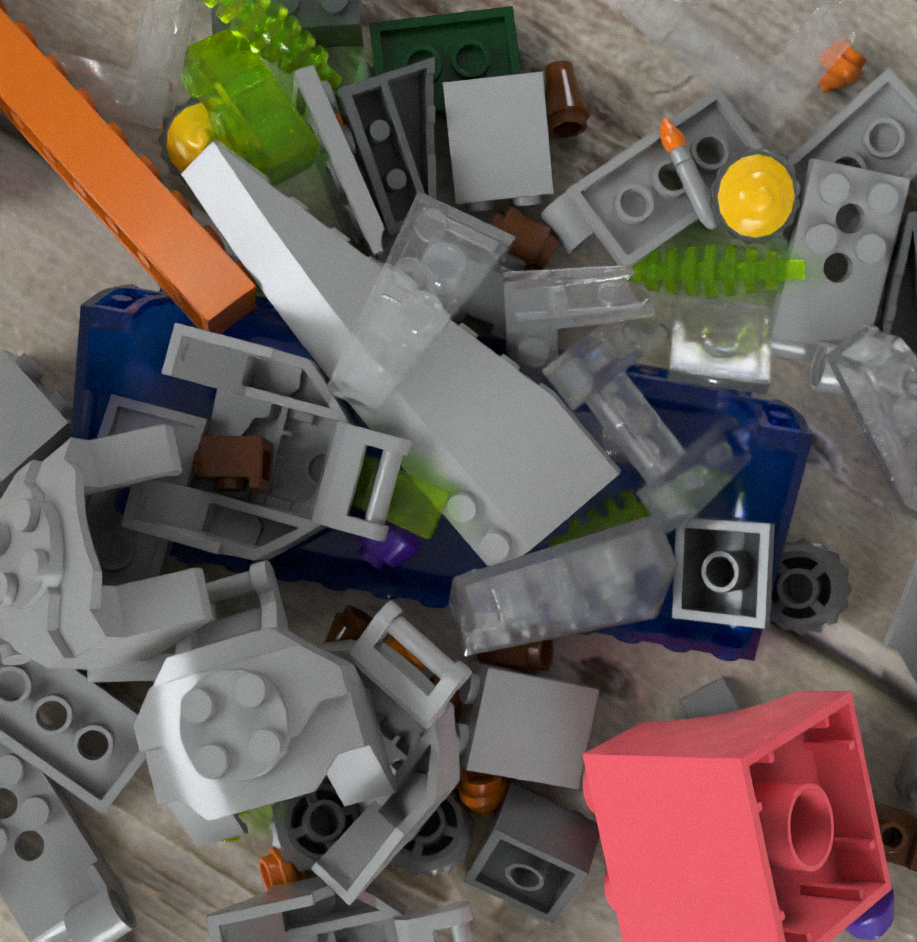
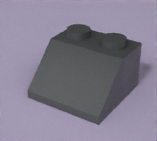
(724, 571)
(533, 853)

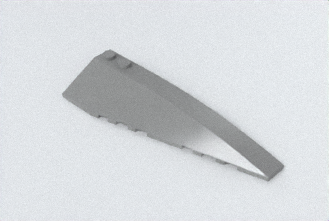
(472, 417)

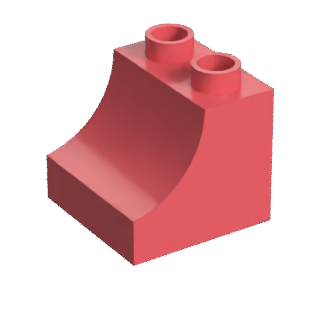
(739, 824)

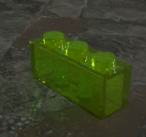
(248, 106)

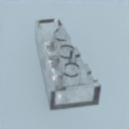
(421, 288)
(881, 388)
(565, 588)

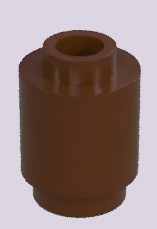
(533, 238)

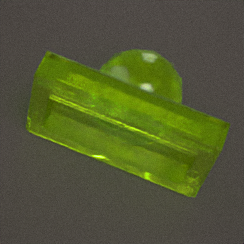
(414, 502)

